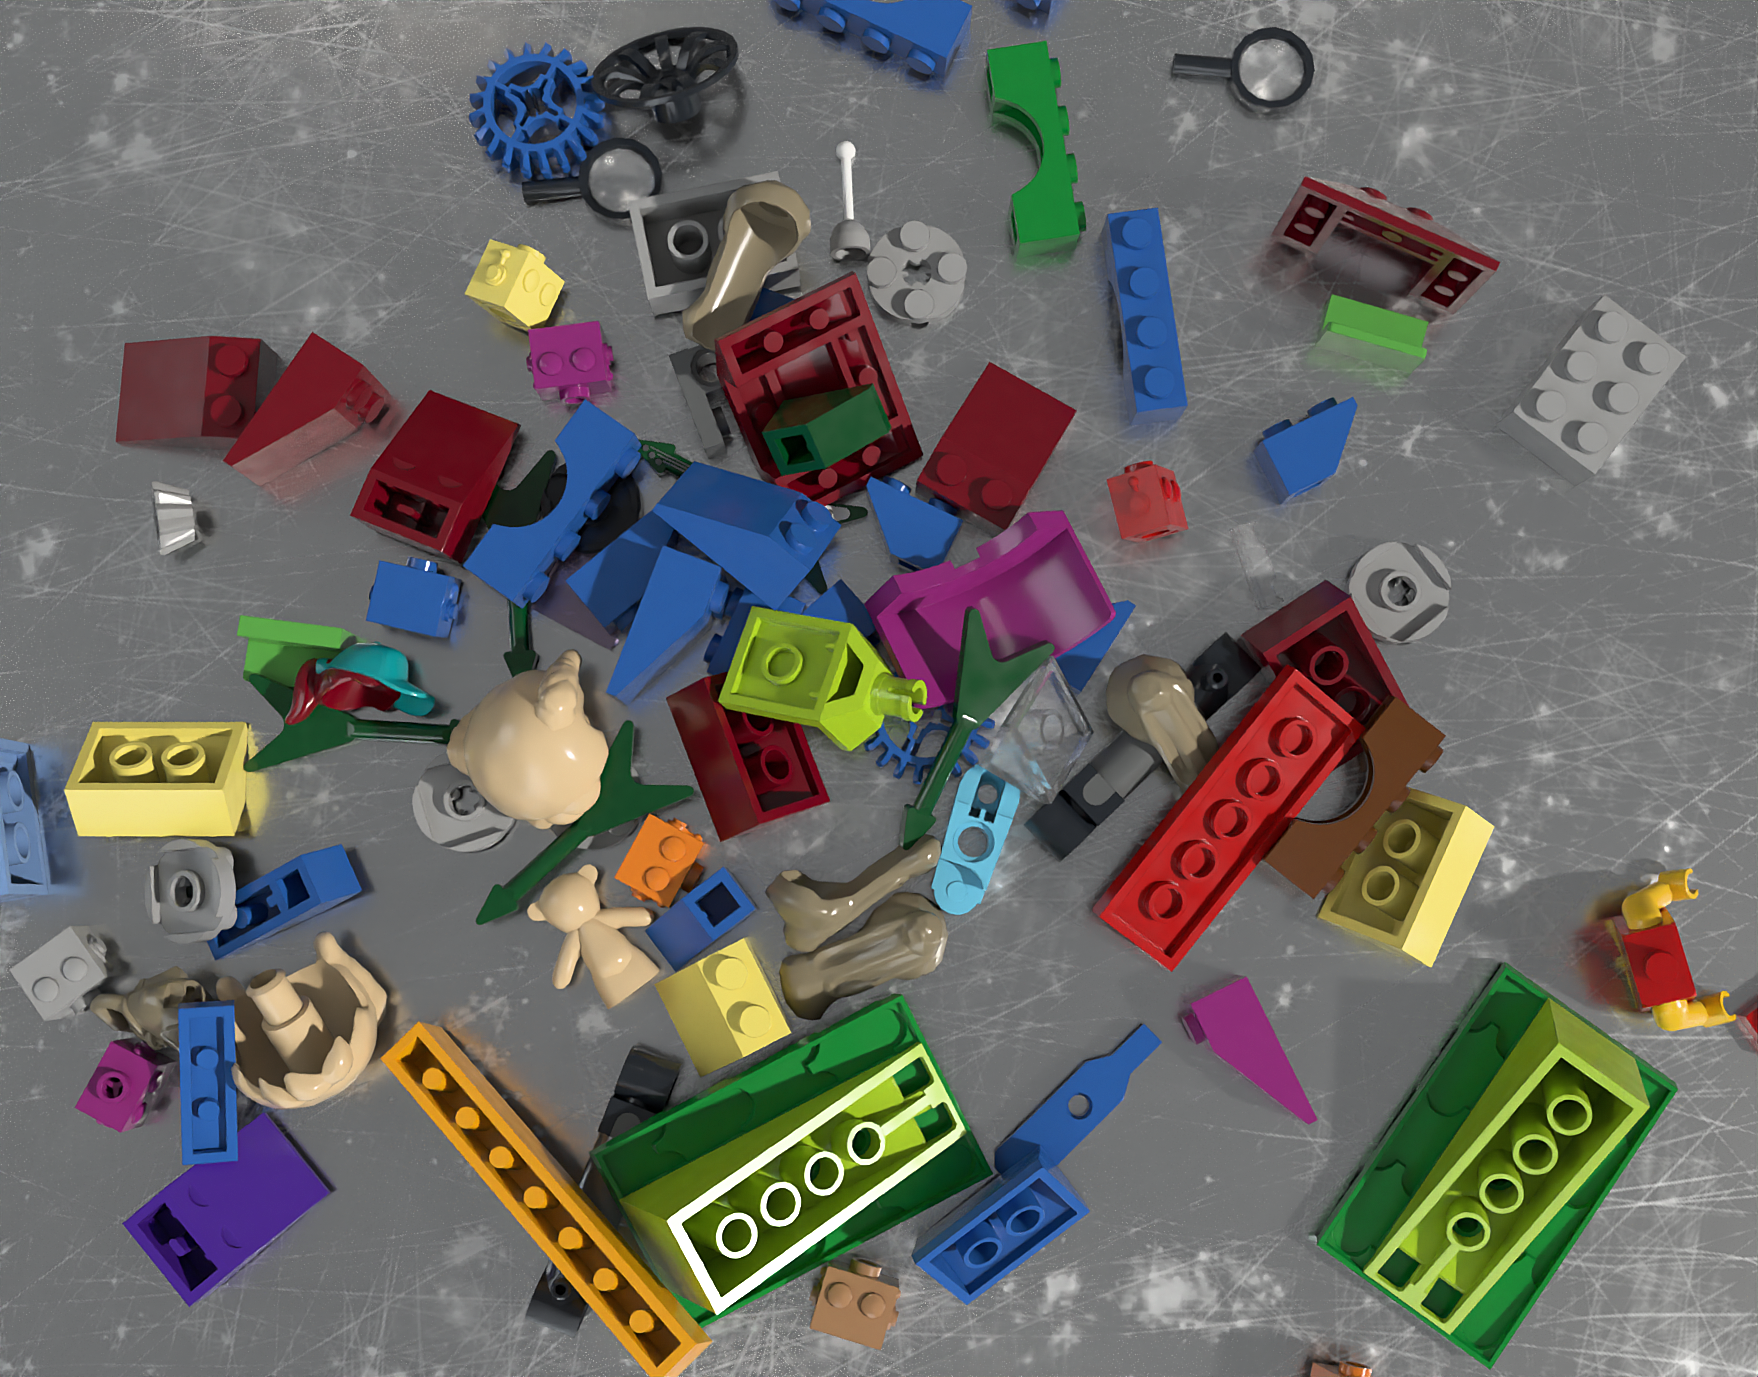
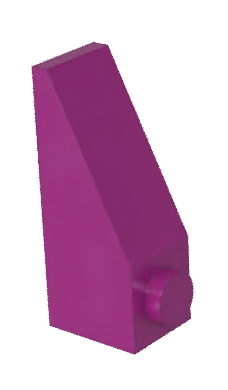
(1240, 1035)

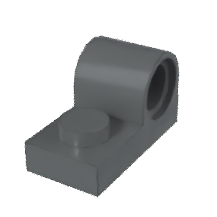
(700, 395)

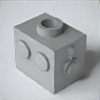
(66, 973)

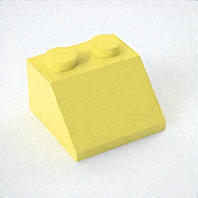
(724, 1007)

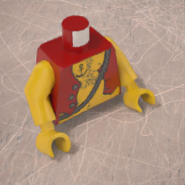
(1658, 960)

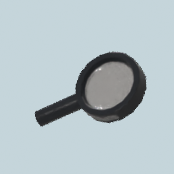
(1266, 71)
(607, 180)

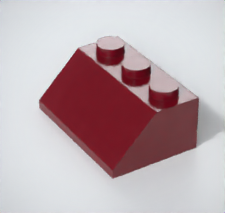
(744, 763)

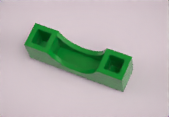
(1023, 91)

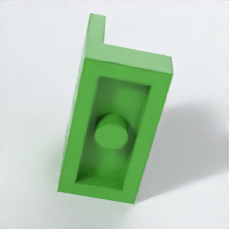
(1372, 334)
(282, 647)

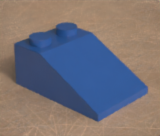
(749, 527)
(672, 617)

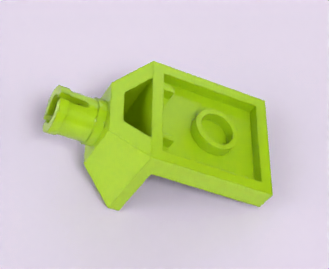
(816, 677)

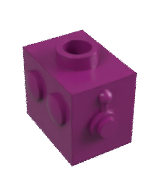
(570, 362)
(139, 1072)

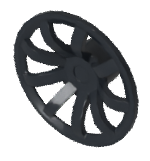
(672, 88)

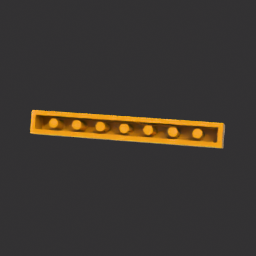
(547, 1202)

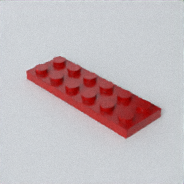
(1229, 818)

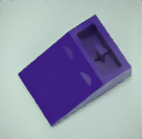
(226, 1211)

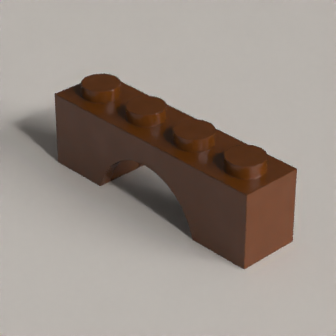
(1395, 748)

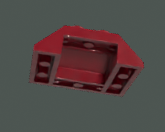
(1450, 265)
(810, 349)

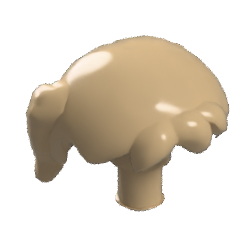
(533, 746)
(304, 1031)

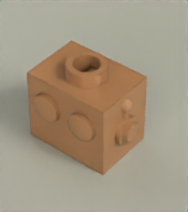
(855, 1302)

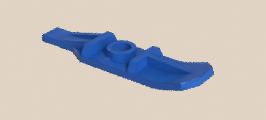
(1100, 1081)

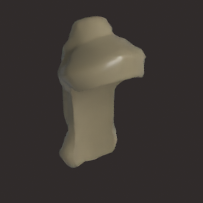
(761, 229)
(1157, 706)
(821, 909)
(897, 941)

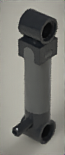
(1128, 762)
(638, 1095)

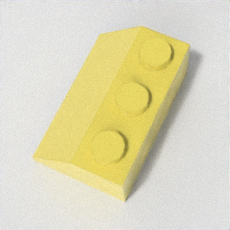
(159, 779)
(1410, 876)

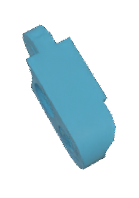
(961, 879)

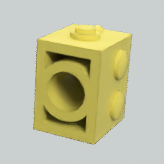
(515, 285)

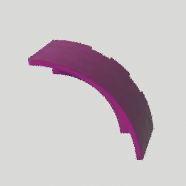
(1025, 584)

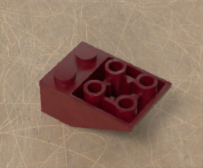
(437, 476)

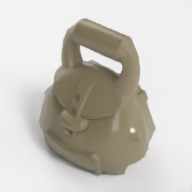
(151, 1007)

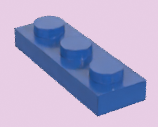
(207, 1082)

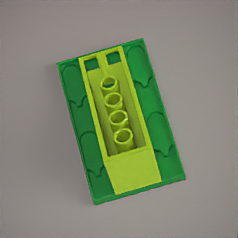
(792, 1161)
(1496, 1165)

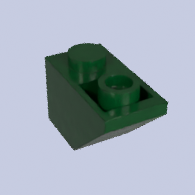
(824, 428)

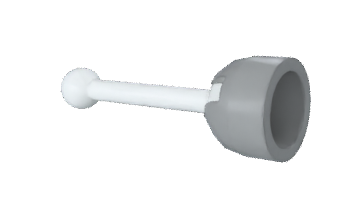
(849, 238)

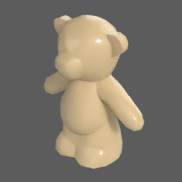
(613, 962)

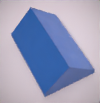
(1000, 1227)

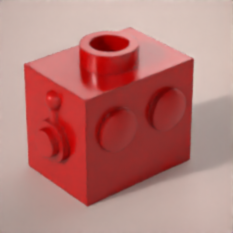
(1147, 502)

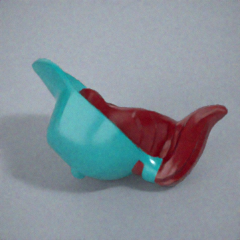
(356, 679)

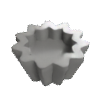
(172, 516)

